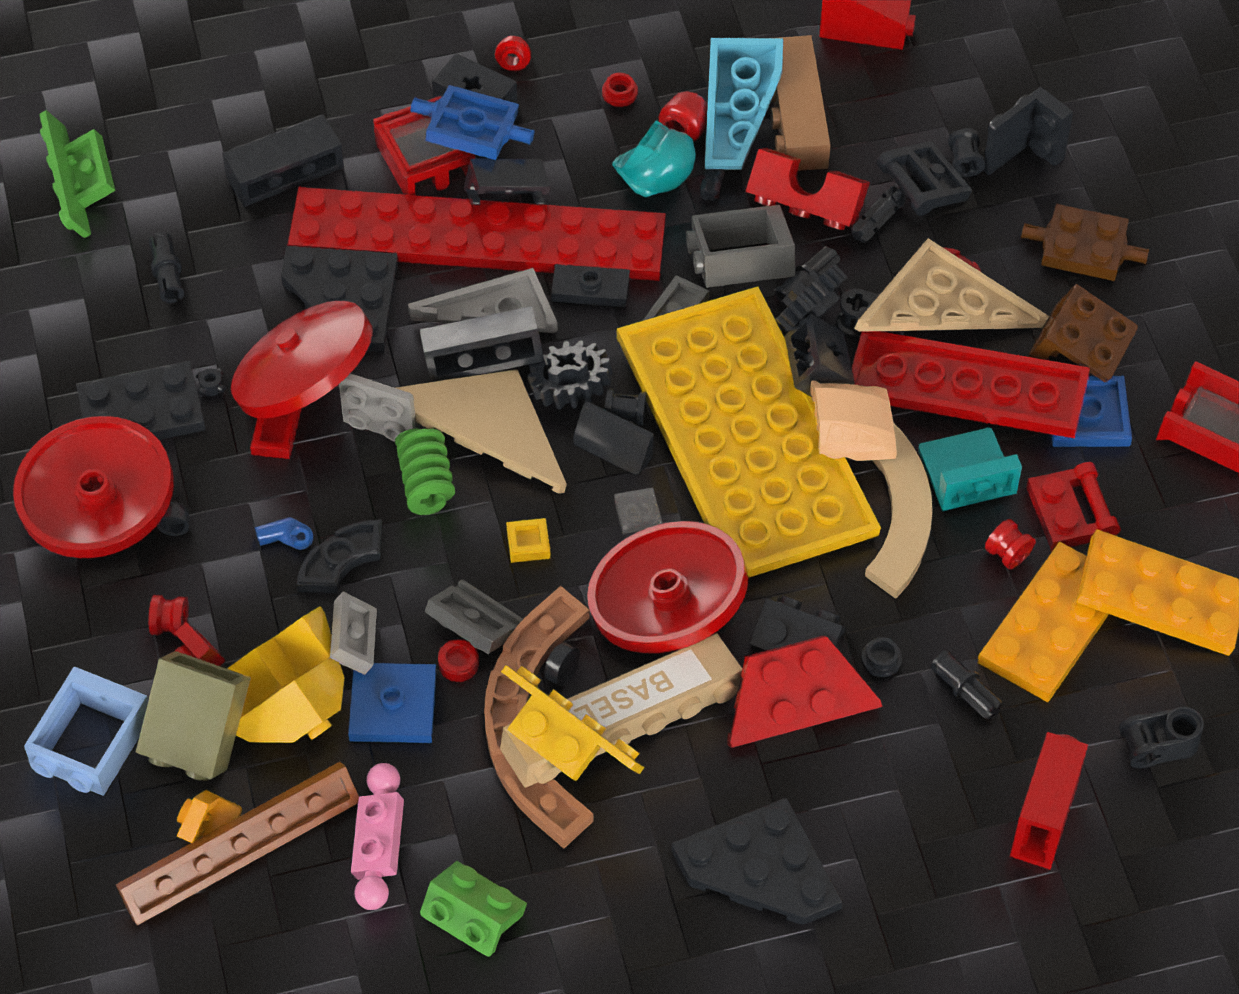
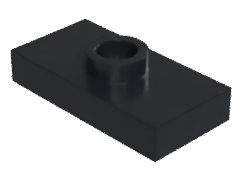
(590, 285)

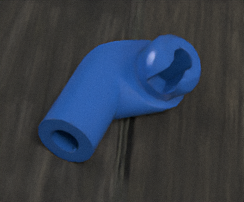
(286, 531)

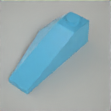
(739, 93)

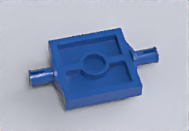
(472, 122)

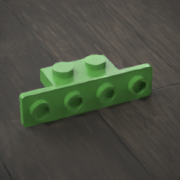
(78, 170)

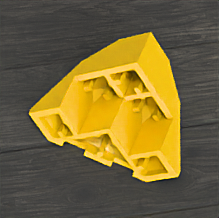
(291, 683)

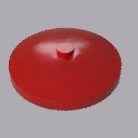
(301, 359)
(93, 487)
(667, 587)

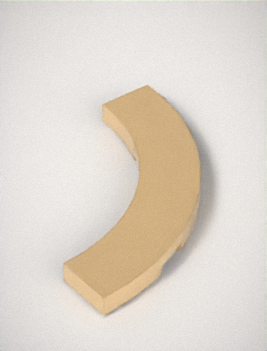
(910, 519)

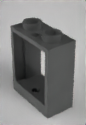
(741, 229)

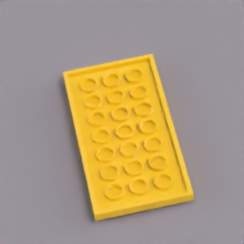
(745, 432)

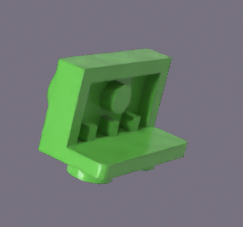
(471, 907)

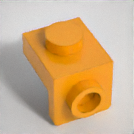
(205, 815)

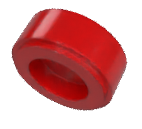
(458, 660)

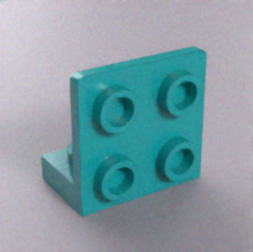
(969, 468)

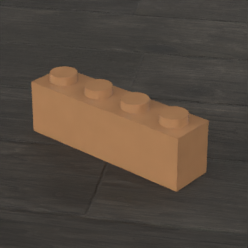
(800, 107)

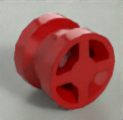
(1010, 544)
(167, 614)

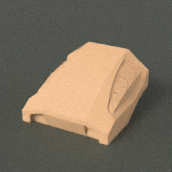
(853, 421)

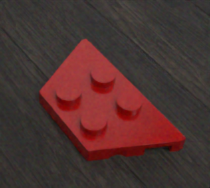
(796, 690)

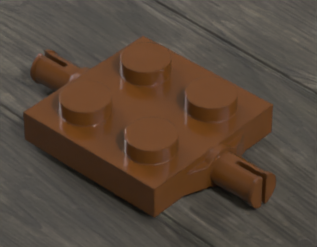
(1085, 242)

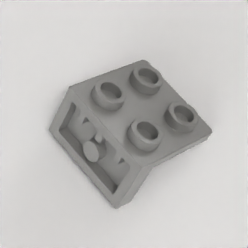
(377, 407)

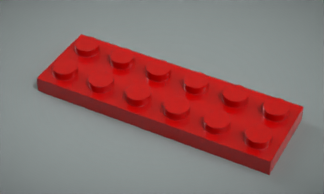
(973, 382)

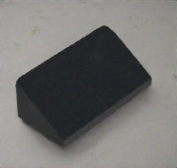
(613, 439)

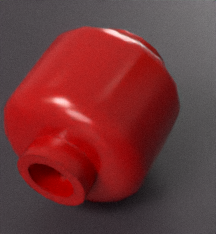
(686, 114)

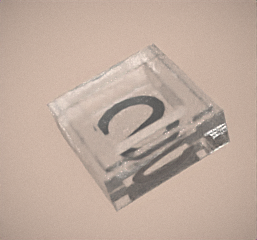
(637, 510)

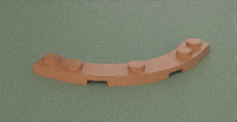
(530, 646)

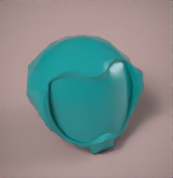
(658, 162)

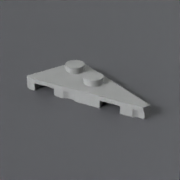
(488, 298)

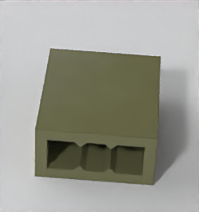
(192, 715)

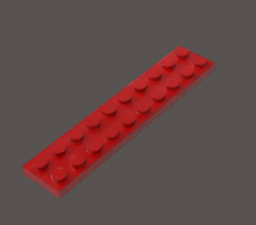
(479, 235)

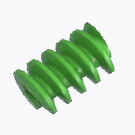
(425, 470)

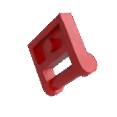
(1060, 510)

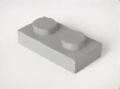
(353, 633)

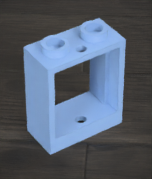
(103, 696)

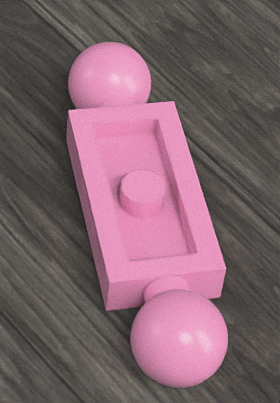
(377, 836)

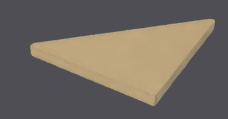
(946, 294)
(491, 417)

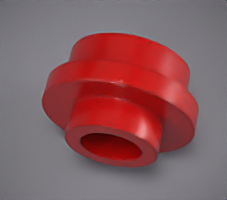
(516, 46)
(619, 90)

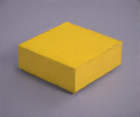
(528, 540)

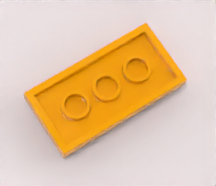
(1161, 592)
(1044, 628)

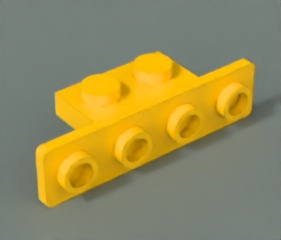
(559, 734)

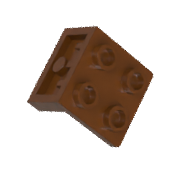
(1085, 333)

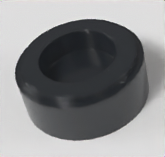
(562, 664)

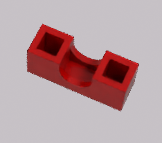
(776, 180)

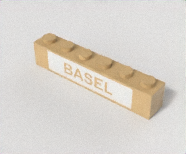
(641, 701)

